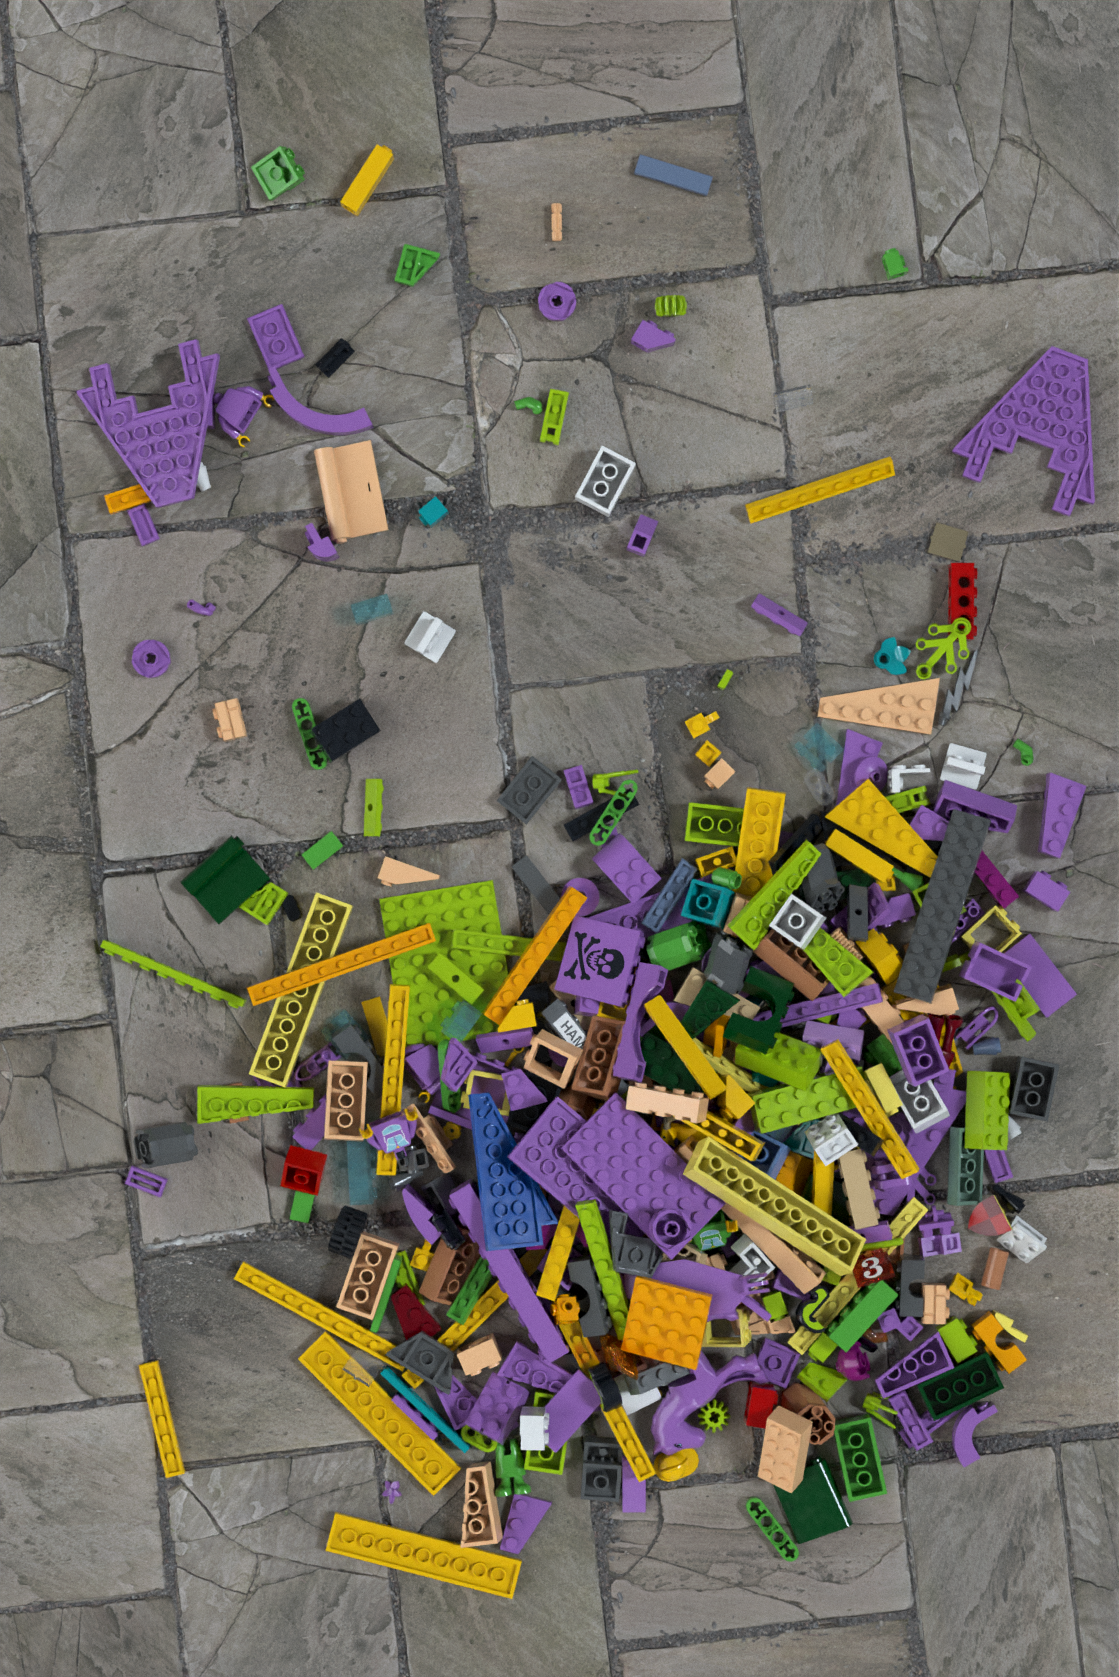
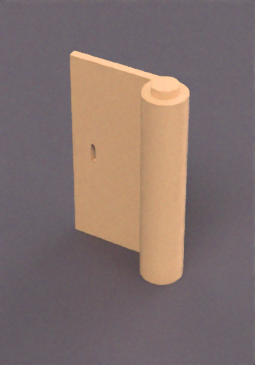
(345, 491)

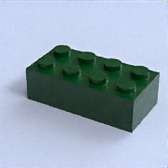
(666, 1066)
(960, 1386)

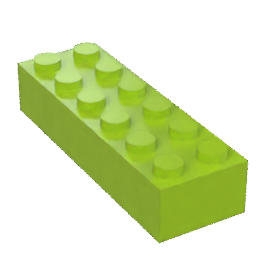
(788, 1105)

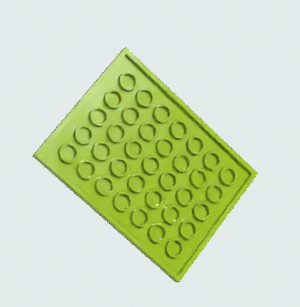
(430, 998)

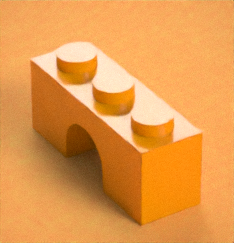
(1007, 1357)

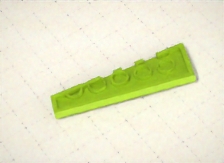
(758, 914)
(837, 963)
(234, 1102)

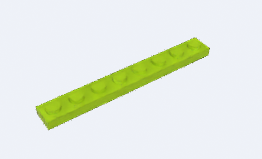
(180, 977)
(602, 1258)

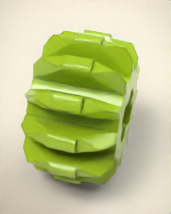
(670, 306)
(721, 1416)

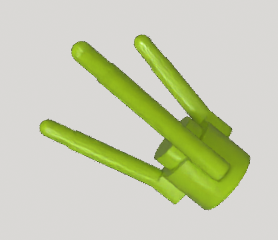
(601, 781)
(873, 1403)

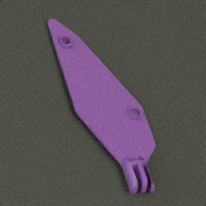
(725, 1286)

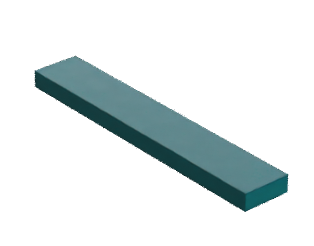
(425, 1409)

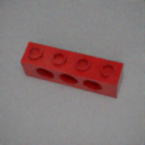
(955, 591)

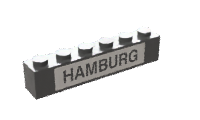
(566, 1026)

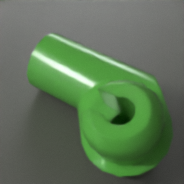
(1026, 752)

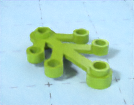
(944, 645)

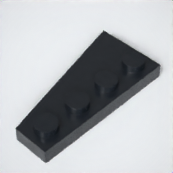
(807, 831)
(539, 996)

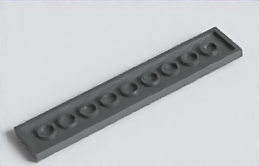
(942, 906)

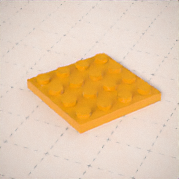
(666, 1322)

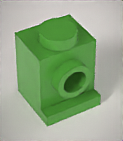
(893, 264)

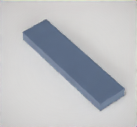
(673, 175)
(669, 895)

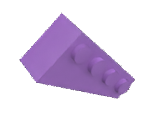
(1058, 813)

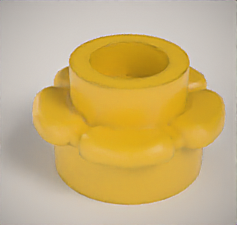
(451, 1135)

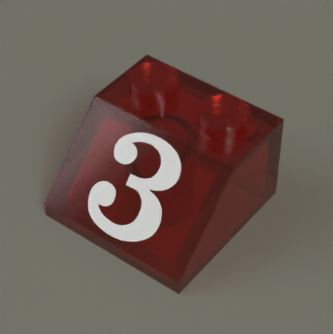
(873, 1267)

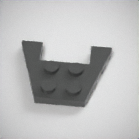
(630, 1252)

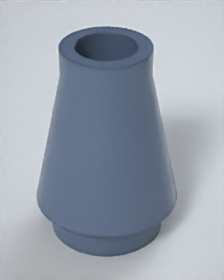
(987, 1047)

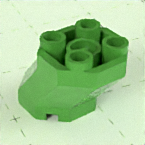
(678, 945)

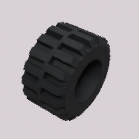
(347, 1231)

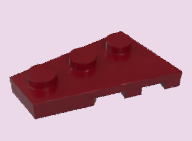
(412, 1313)

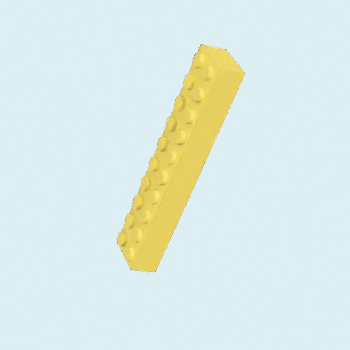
(295, 1010)
(774, 1206)

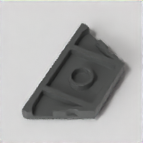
(426, 1359)

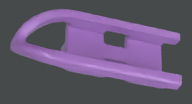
(980, 1023)
(313, 1066)

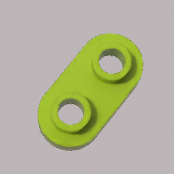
(477, 1440)

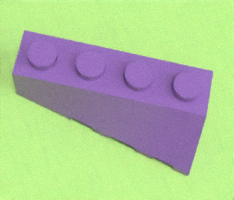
(974, 802)

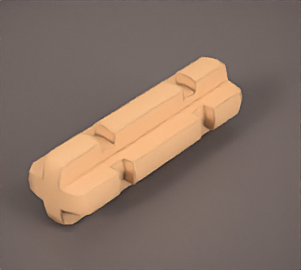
(556, 222)

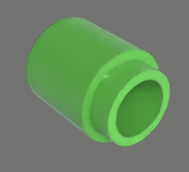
(726, 878)

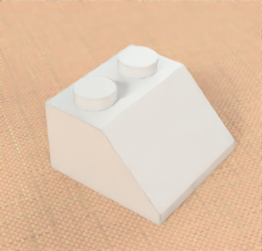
(635, 1402)

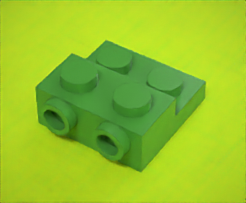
(278, 172)
(882, 1051)

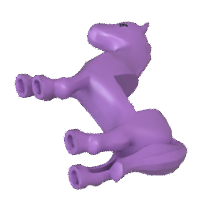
(695, 1391)

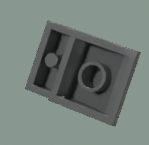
(601, 1469)

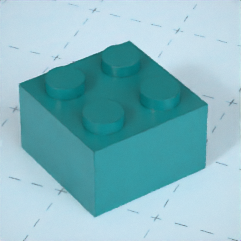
(707, 903)

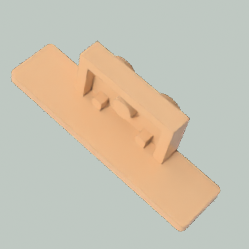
(434, 1139)

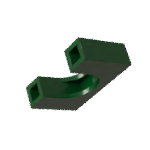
(760, 1034)

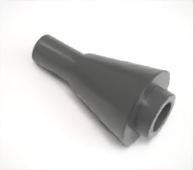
(402, 1179)

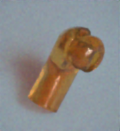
(875, 1337)

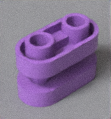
(881, 1167)

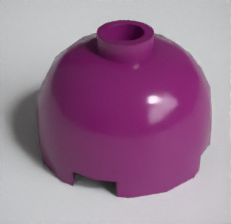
(853, 1363)

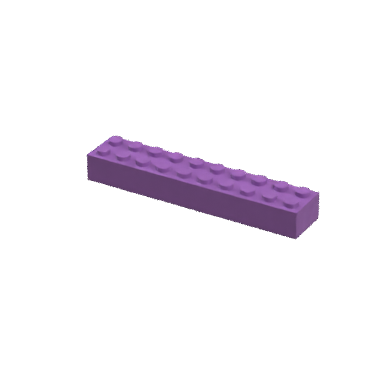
(511, 1277)

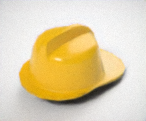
(676, 1465)

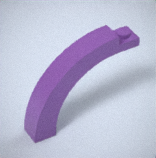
(322, 423)

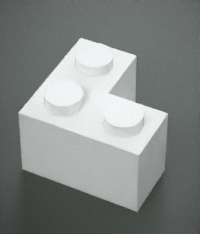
(752, 1259)
(532, 1428)

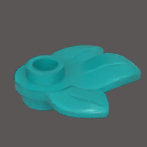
(894, 657)

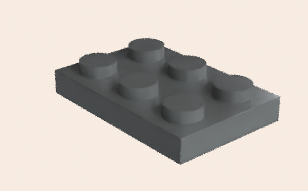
(529, 790)

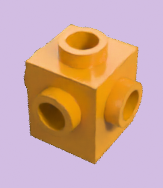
(565, 1310)

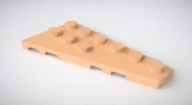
(893, 707)

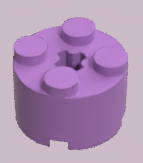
(680, 1232)

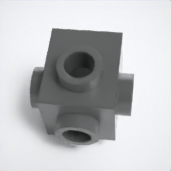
(415, 1160)

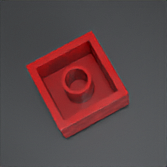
(303, 1170)
(759, 1404)

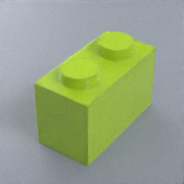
(956, 1338)

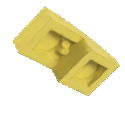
(1006, 1322)

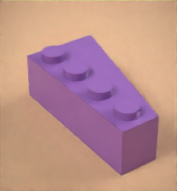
(918, 1365)

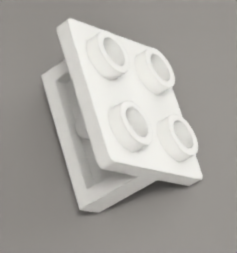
(430, 637)
(963, 766)
(1023, 1240)

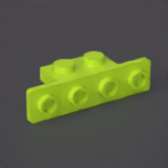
(1020, 1011)

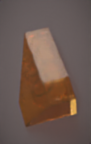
(617, 1359)

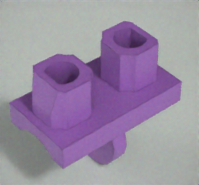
(935, 1219)

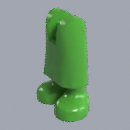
(510, 1466)

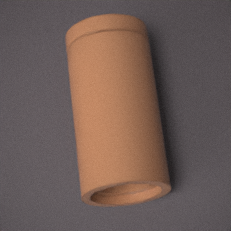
(995, 1268)

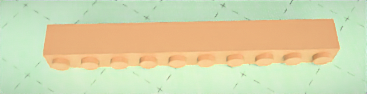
(790, 1260)

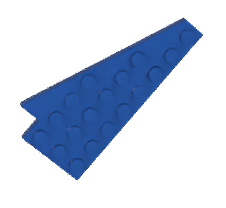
(509, 1198)

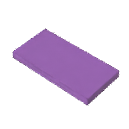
(1044, 980)
(570, 1408)

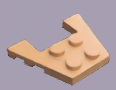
(758, 1324)

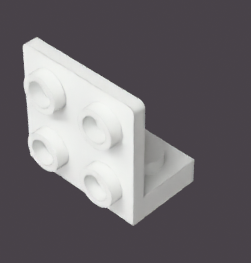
(895, 782)
(830, 1138)

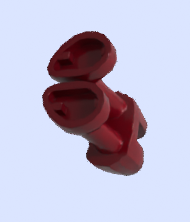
(952, 1023)

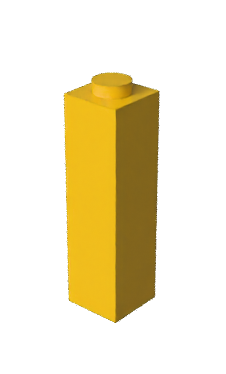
(367, 179)
(859, 856)

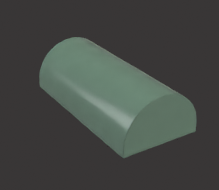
(964, 1170)

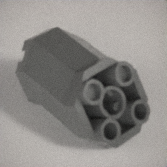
(821, 883)
(728, 962)
(165, 1144)

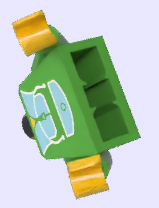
(714, 1233)

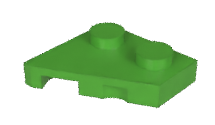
(414, 264)

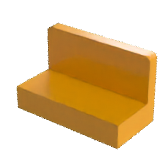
(714, 1035)

